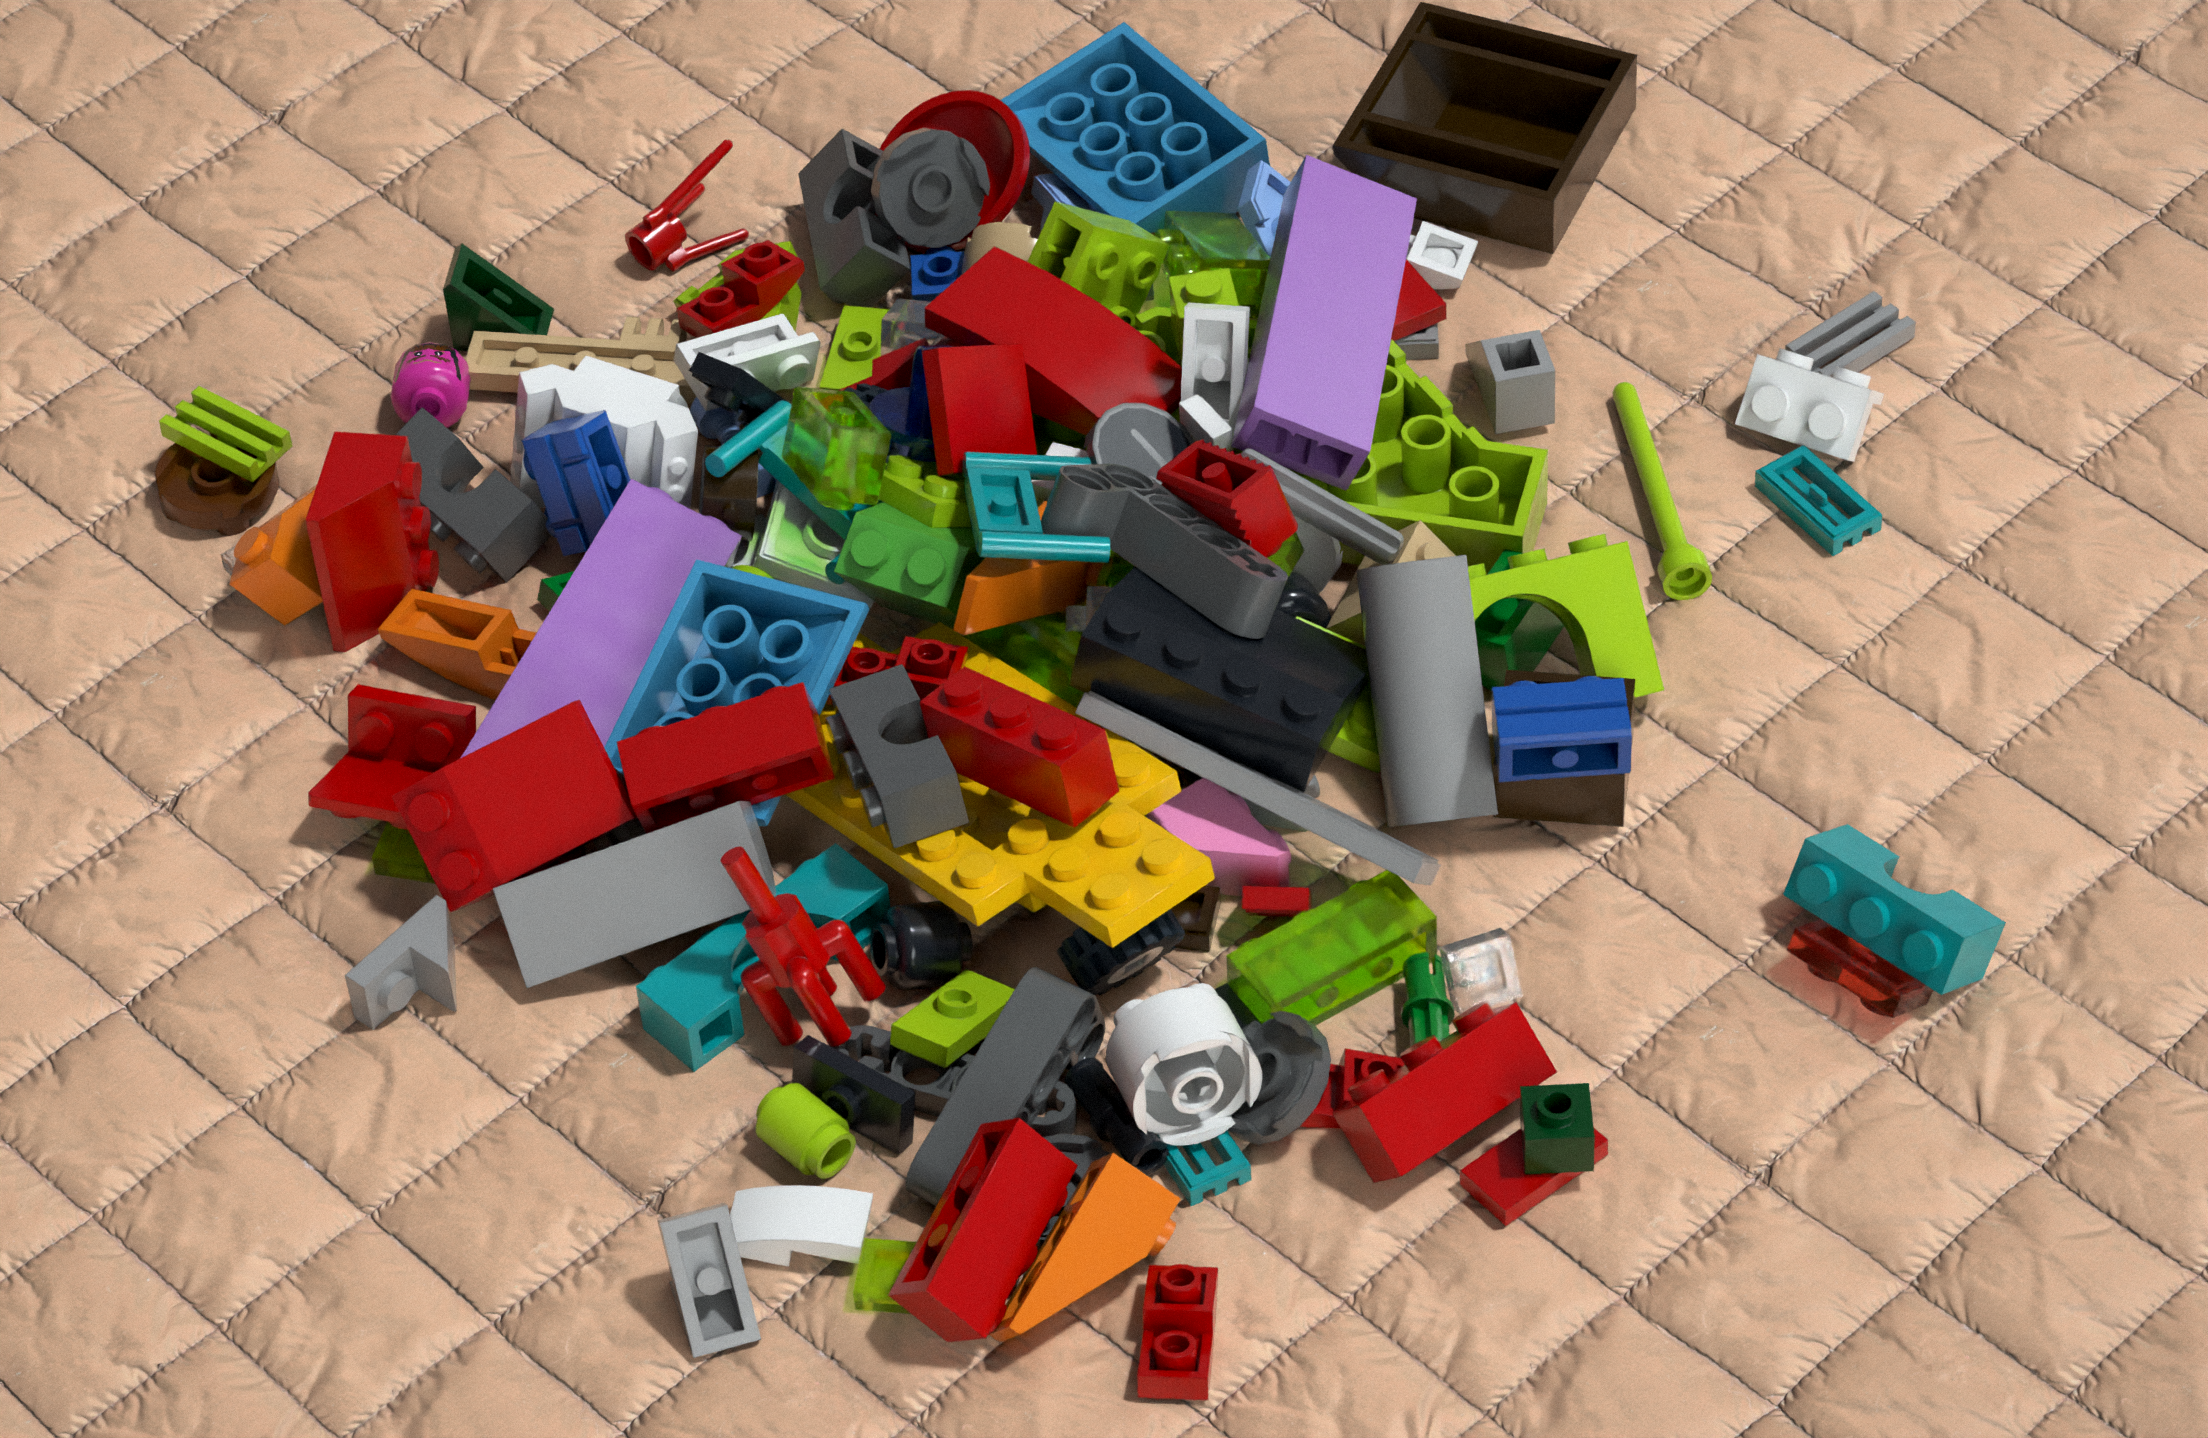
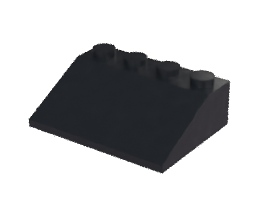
(1250, 699)

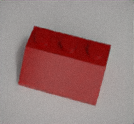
(368, 533)

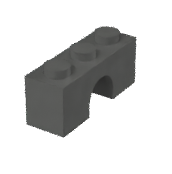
(850, 244)
(492, 522)
(888, 753)

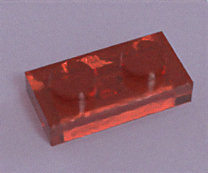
(1844, 961)

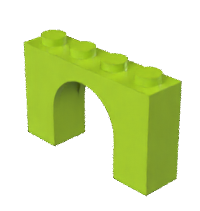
(1593, 598)

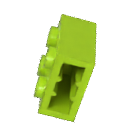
(1100, 257)

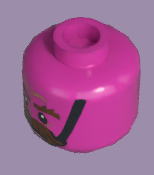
(431, 378)

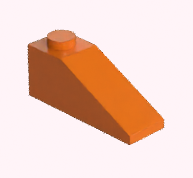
(278, 565)
(1022, 589)
(1102, 1231)

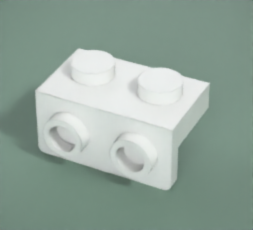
(762, 348)
(1806, 405)

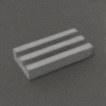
(1847, 329)

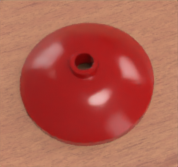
(994, 134)

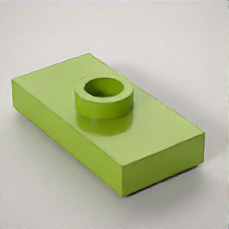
(853, 347)
(951, 1018)

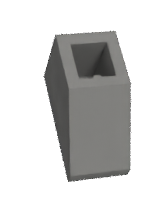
(1514, 380)

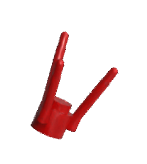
(661, 233)

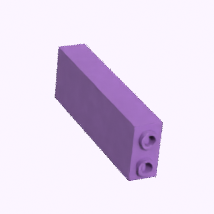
(1325, 323)
(609, 613)

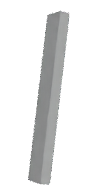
(1263, 790)

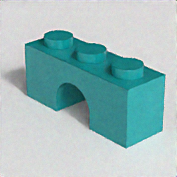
(1929, 936)

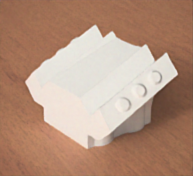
(644, 412)

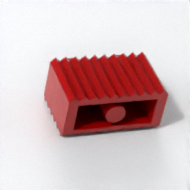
(1232, 493)

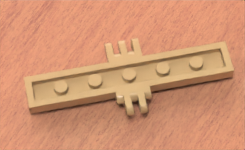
(499, 357)

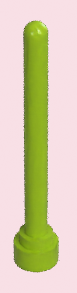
(1682, 566)

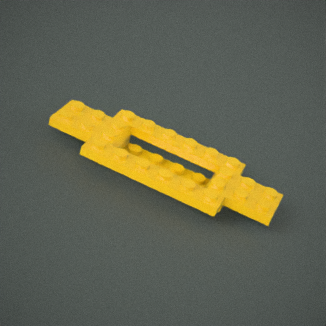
(1102, 875)

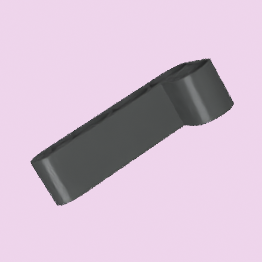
(1168, 543)
(1036, 1037)

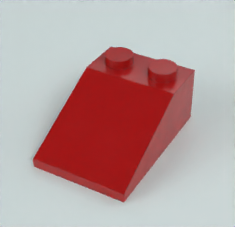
(514, 806)

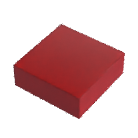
(1276, 900)

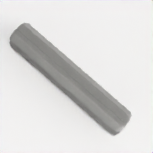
(1334, 515)

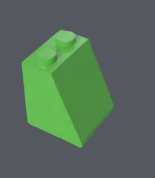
(908, 563)

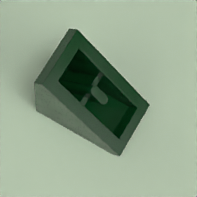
(489, 301)

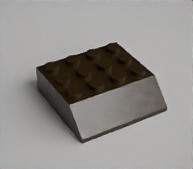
(1490, 124)

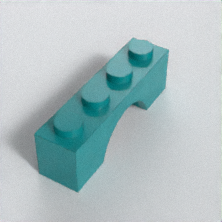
(695, 997)

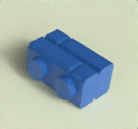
(577, 476)
(1561, 729)

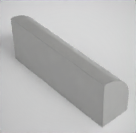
(1426, 691)
(630, 894)

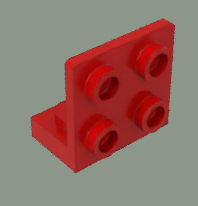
(391, 746)

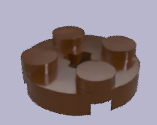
(207, 505)

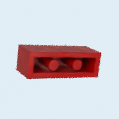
(1021, 746)
(726, 757)
(1442, 1089)
(984, 1231)

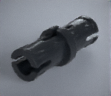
(1112, 1117)

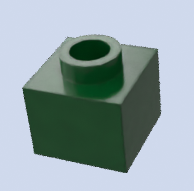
(1557, 1128)

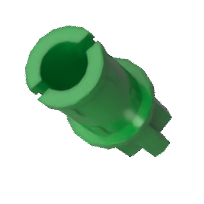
(1427, 1006)

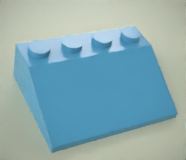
(1136, 132)
(733, 642)

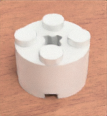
(1182, 1064)

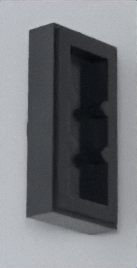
(856, 1092)

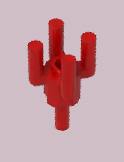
(796, 957)

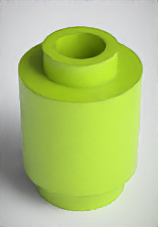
(804, 1131)

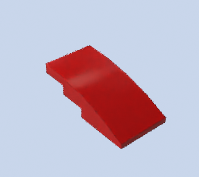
(1073, 347)

